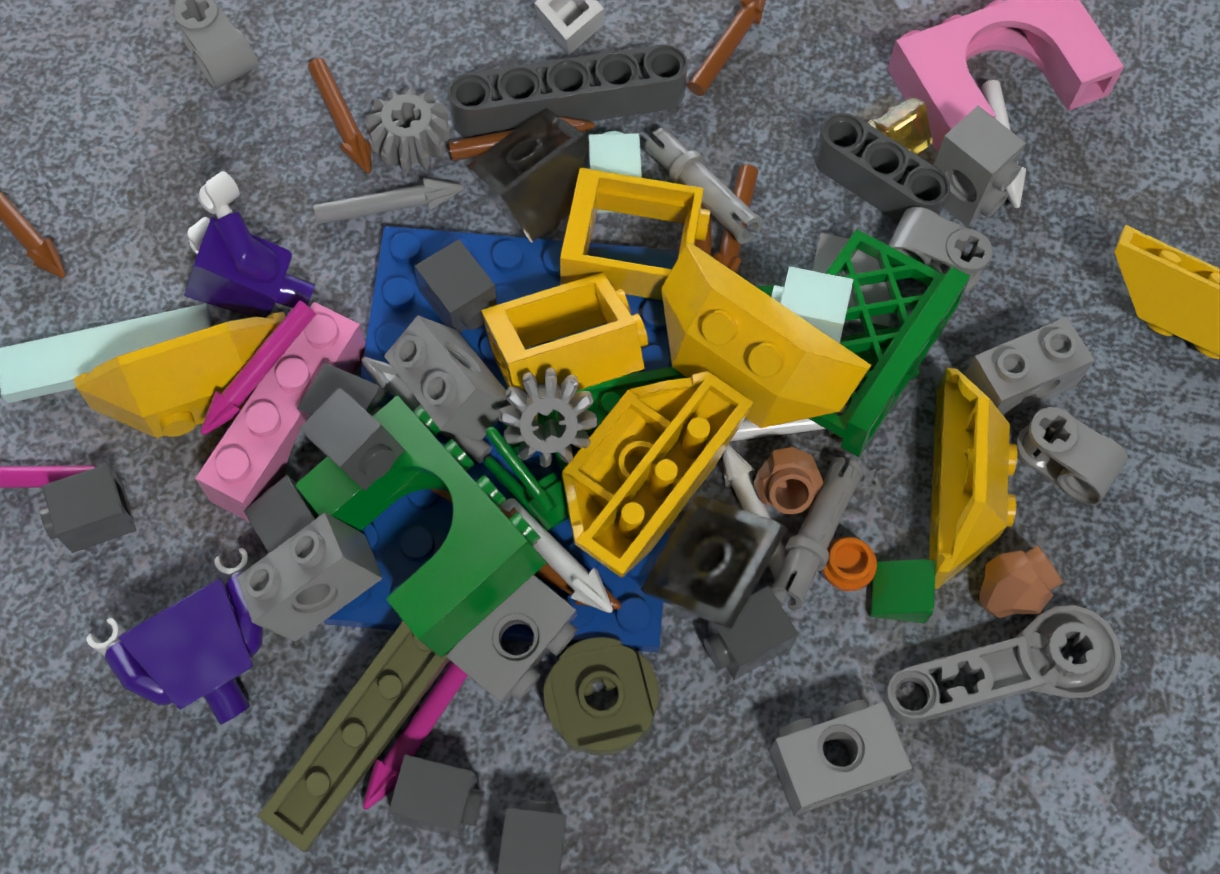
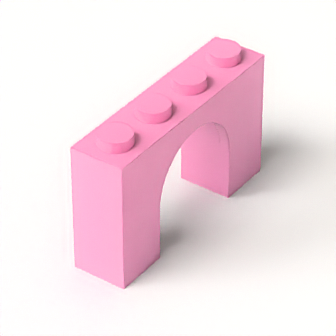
(1049, 33)

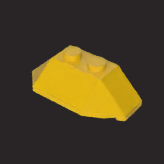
(1171, 290)
(754, 344)
(173, 382)
(648, 465)
(968, 476)

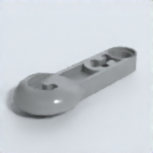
(1019, 666)

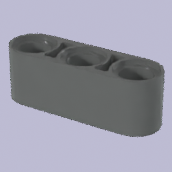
(871, 150)

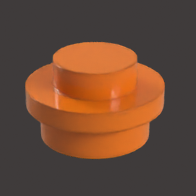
(849, 564)

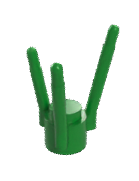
(544, 498)

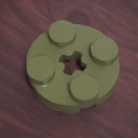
(619, 669)

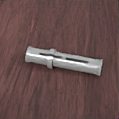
(690, 169)
(808, 549)

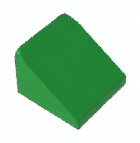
(903, 590)

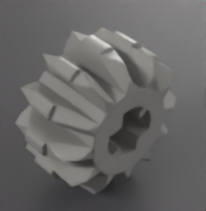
(408, 129)
(552, 435)

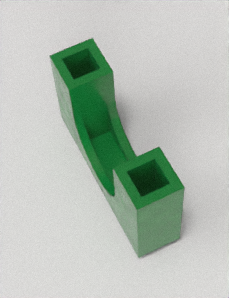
(483, 553)

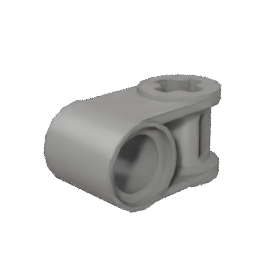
(214, 41)
(941, 243)
(1074, 457)

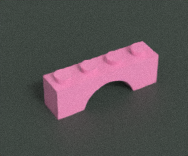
(263, 433)

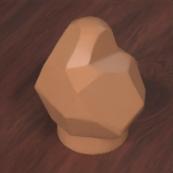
(788, 480)
(1018, 583)

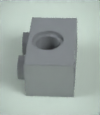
(980, 164)
(1031, 367)
(447, 378)
(309, 577)
(509, 675)
(873, 748)

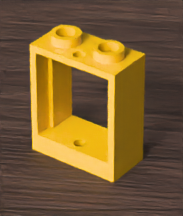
(633, 197)
(561, 311)

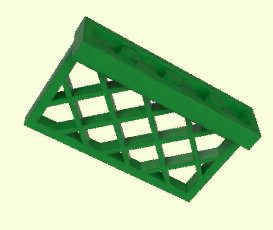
(905, 348)

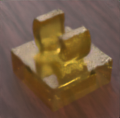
(906, 125)

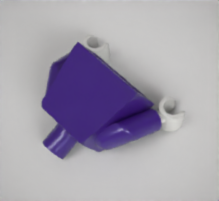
(236, 266)
(190, 648)

